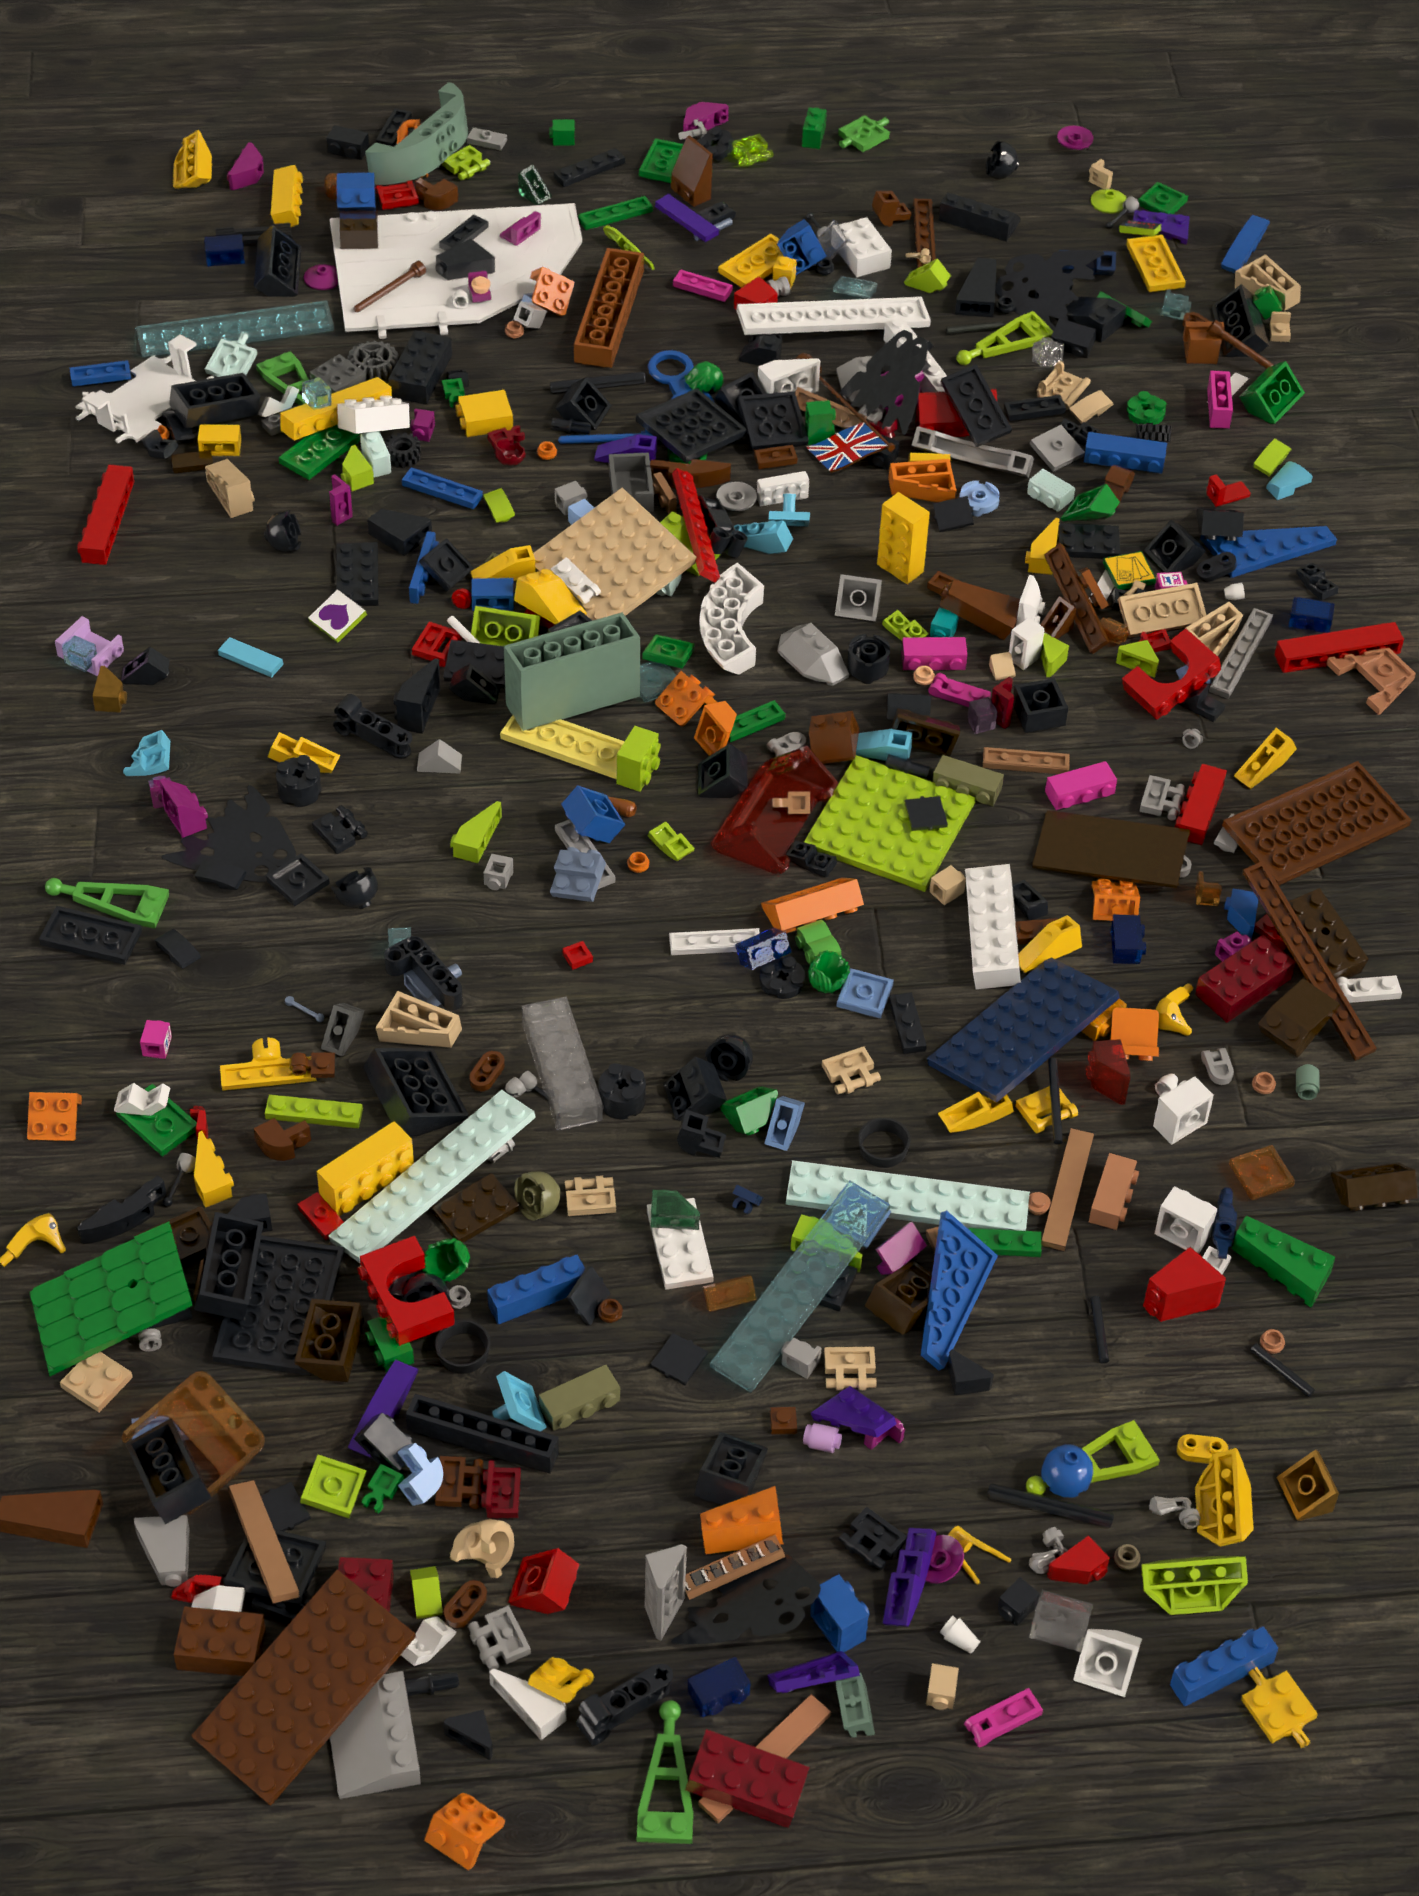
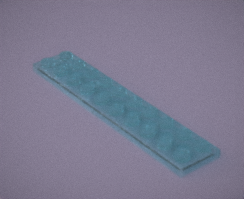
(258, 324)
(800, 1286)

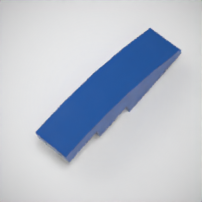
(1245, 243)

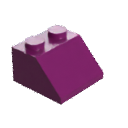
(182, 808)

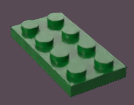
(318, 451)

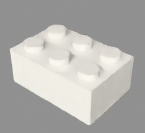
(865, 249)
(373, 414)

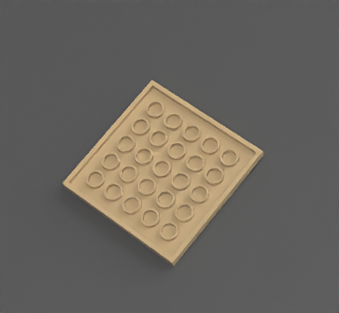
(619, 552)

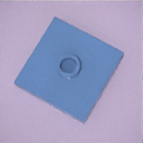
(865, 993)

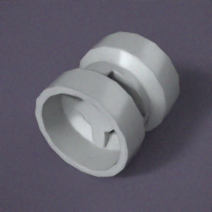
(781, 285)

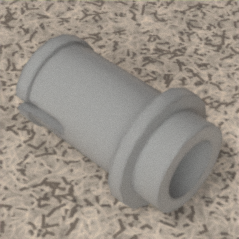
(507, 1147)

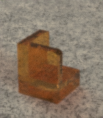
(1206, 892)

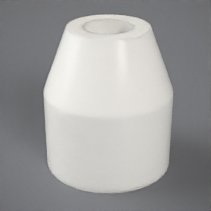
(460, 299)
(1234, 592)
(1166, 1083)

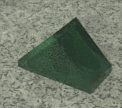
(532, 186)

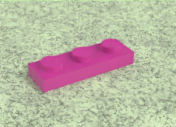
(702, 285)

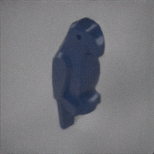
(1224, 1223)

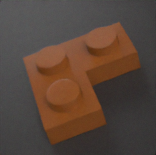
(1089, 582)

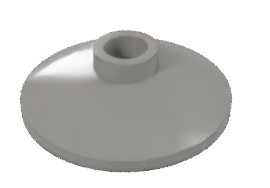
(737, 496)

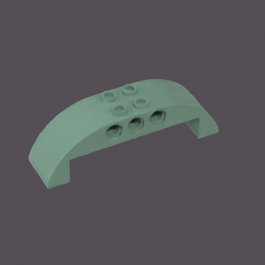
(425, 146)

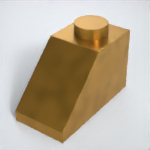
(108, 692)

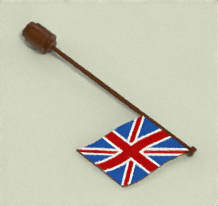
(849, 444)

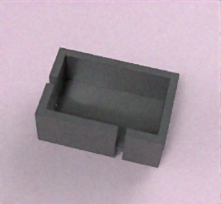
(634, 475)

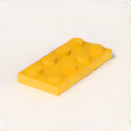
(752, 262)
(1155, 263)

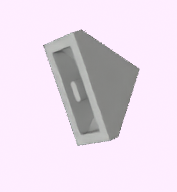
(439, 758)

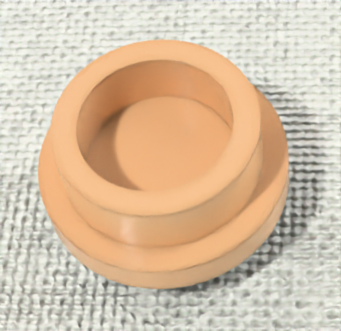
(480, 285)
(923, 675)

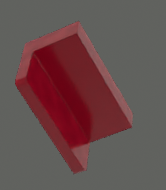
(1003, 702)

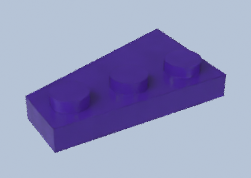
(855, 1411)
(818, 1671)

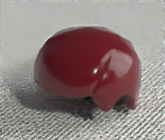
(509, 453)

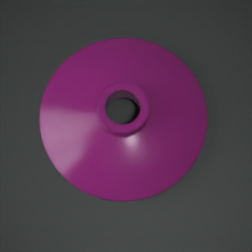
(1075, 137)
(321, 277)
(951, 1552)

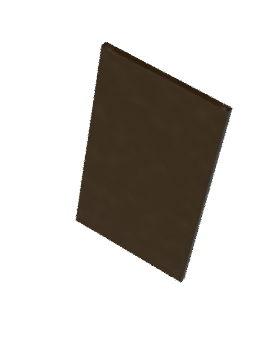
(1111, 849)

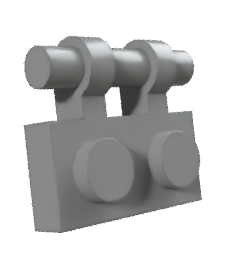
(1155, 797)
(507, 1635)

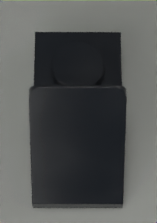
(1203, 704)

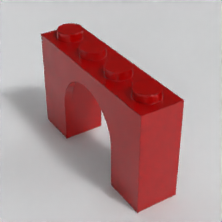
(1162, 697)
(405, 1319)

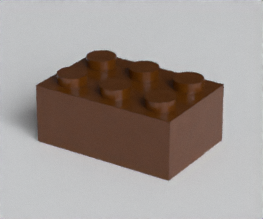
(219, 1641)

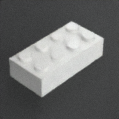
(771, 489)

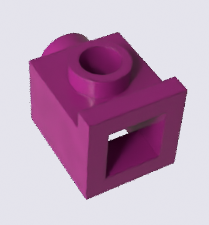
(423, 424)
(1231, 945)

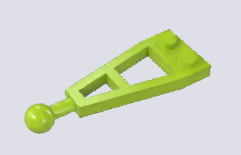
(1030, 323)
(1132, 1444)

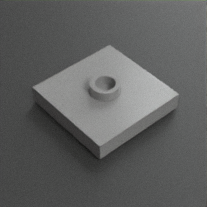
(1057, 448)

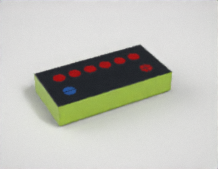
(1139, 228)

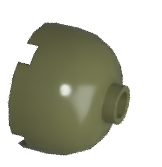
(537, 1194)

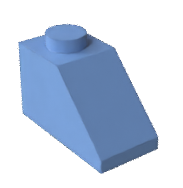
(784, 1122)

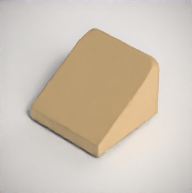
(1002, 666)

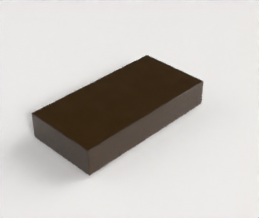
(191, 461)

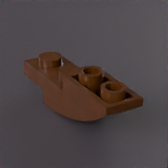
(704, 472)

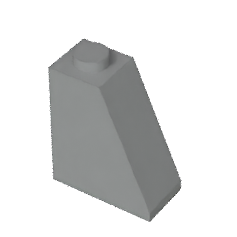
(166, 1547)

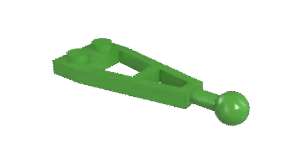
(281, 365)
(148, 910)
(666, 1826)

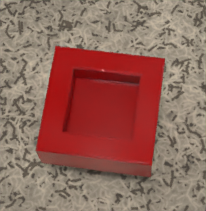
(577, 955)

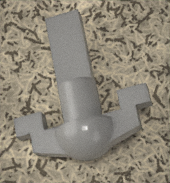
(694, 133)

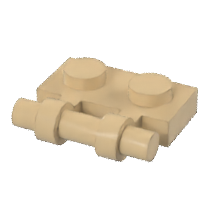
(850, 1064)
(590, 1200)
(849, 1361)

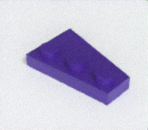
(1171, 225)

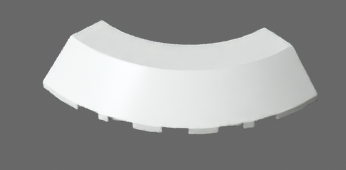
(724, 614)

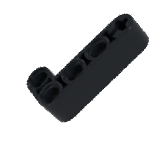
(418, 956)

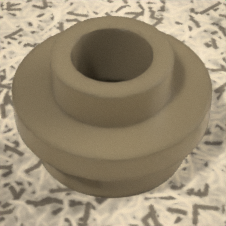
(1127, 1551)

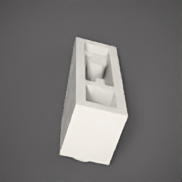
(533, 1706)

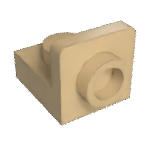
(1099, 175)
(1280, 327)

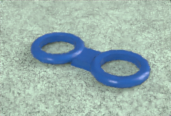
(676, 383)

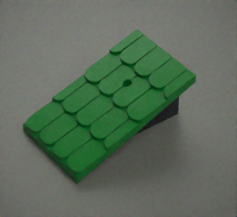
(111, 1299)

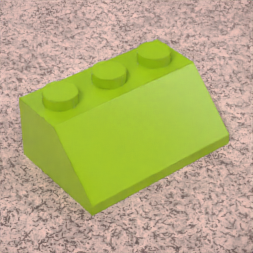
(503, 626)

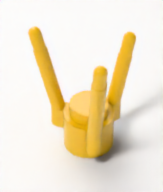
(966, 1542)

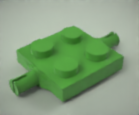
(864, 133)

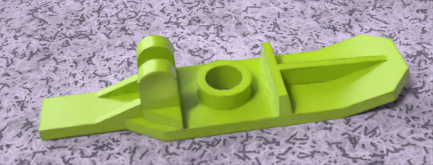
(624, 243)

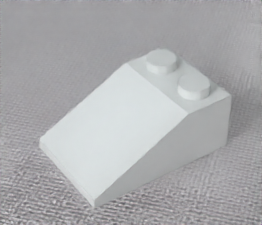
(789, 374)

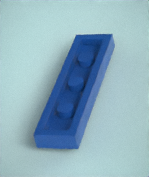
(442, 488)
(420, 575)

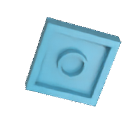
(788, 514)
(519, 1402)

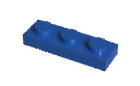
(100, 373)

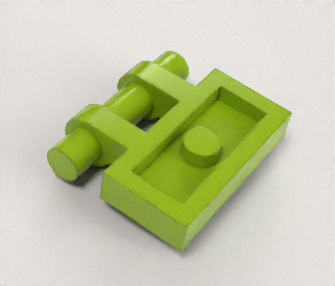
(463, 159)

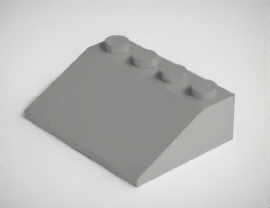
(376, 1742)

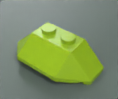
(1194, 1583)

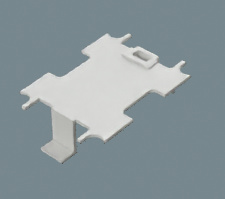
(142, 398)

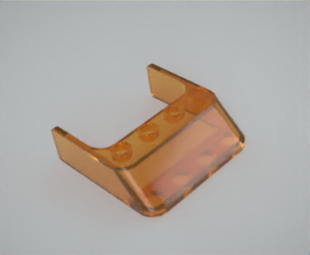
(211, 1423)

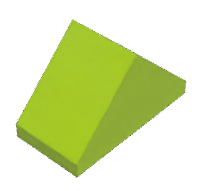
(1053, 654)
(1139, 655)
(426, 1592)

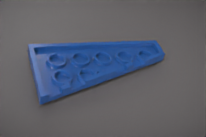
(1270, 546)
(956, 1281)

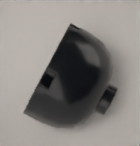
(1003, 160)
(283, 531)
(356, 889)
(730, 1056)
(422, 1287)

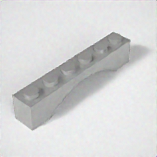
(966, 451)

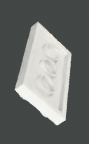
(681, 1255)

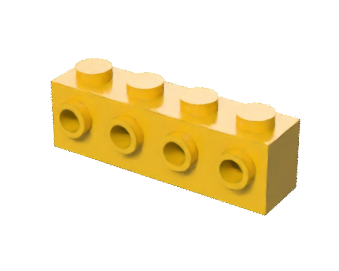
(286, 195)

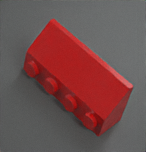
(938, 414)

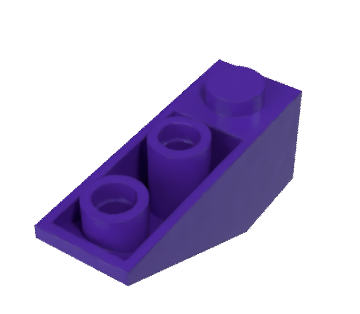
(631, 444)

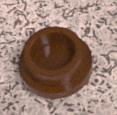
(610, 1310)

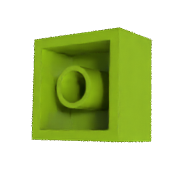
(638, 758)

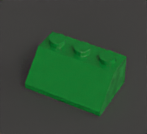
(1272, 393)

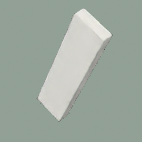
(708, 941)

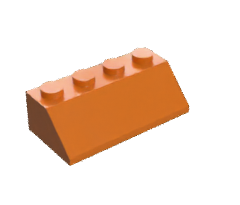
(813, 904)

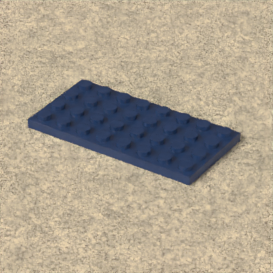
(1023, 1029)

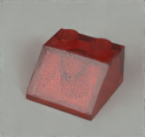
(1109, 1070)

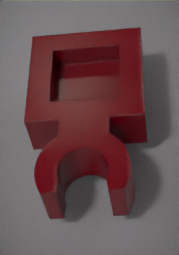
(513, 435)

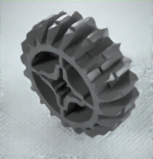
(374, 359)

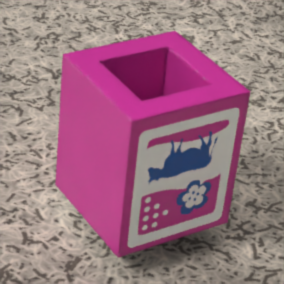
(1169, 580)
(156, 1039)

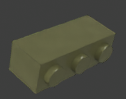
(969, 779)
(579, 1398)

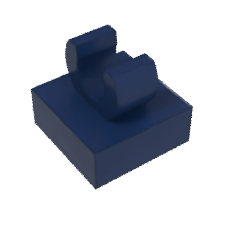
(746, 1196)

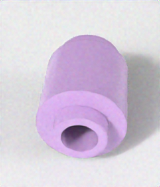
(822, 1437)

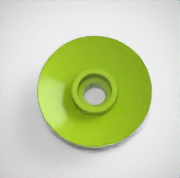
(1108, 201)

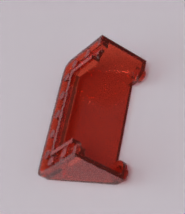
(764, 833)

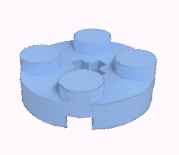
(987, 494)

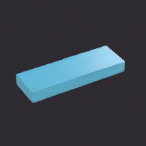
(250, 657)

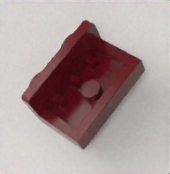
(502, 1491)

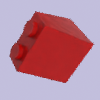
(1184, 1287)

